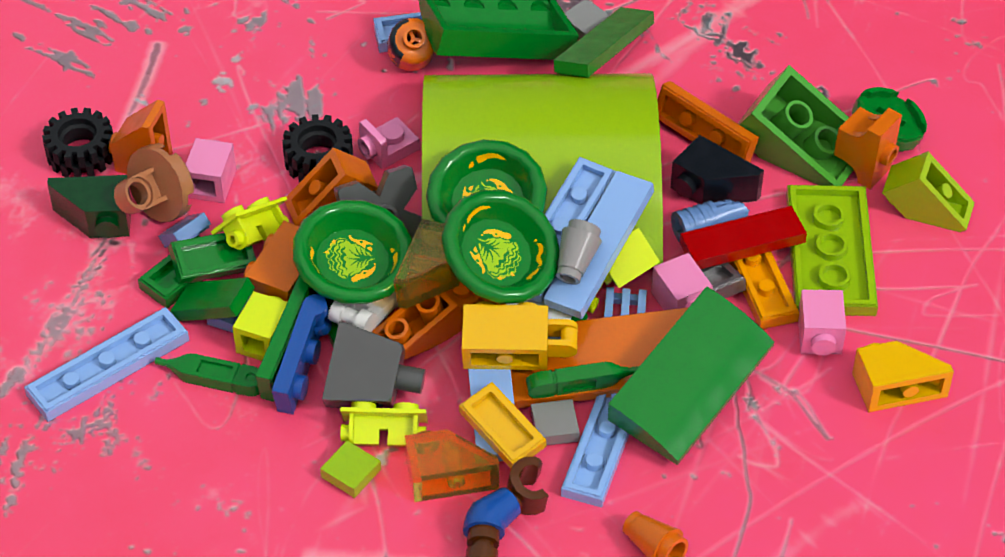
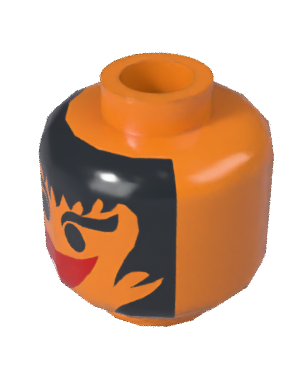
(401, 47)

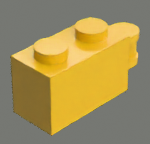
(514, 336)

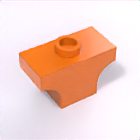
(869, 144)

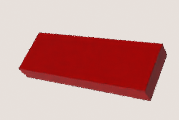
(744, 237)

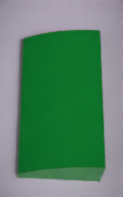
(497, 28)
(690, 376)

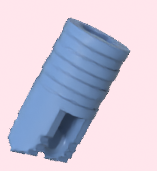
(706, 215)

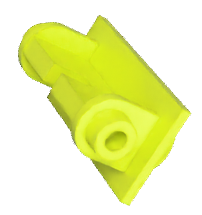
(253, 224)
(367, 421)

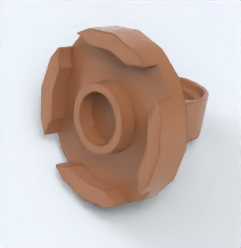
(157, 184)

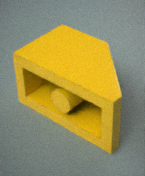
(899, 375)

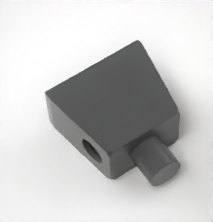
(368, 370)

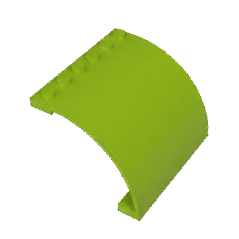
(554, 120)

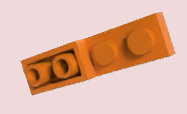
(428, 322)

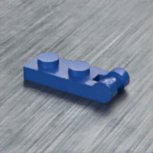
(300, 353)

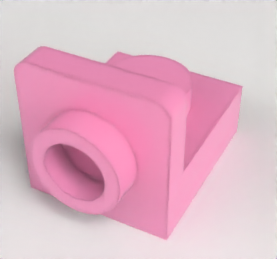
(387, 142)

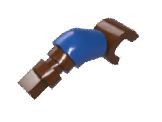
(493, 513)

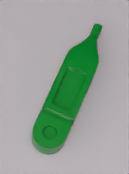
(213, 373)
(576, 379)

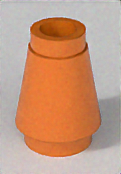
(654, 536)

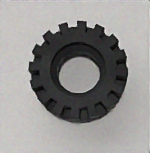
(73, 128)
(310, 135)

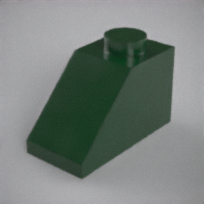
(90, 204)

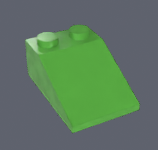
(798, 129)

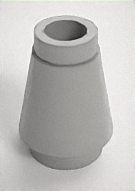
(577, 250)

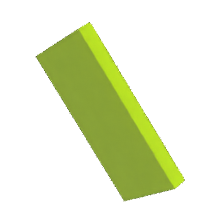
(836, 245)

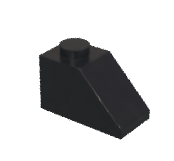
(715, 174)

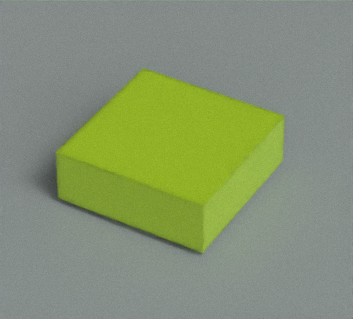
(350, 469)

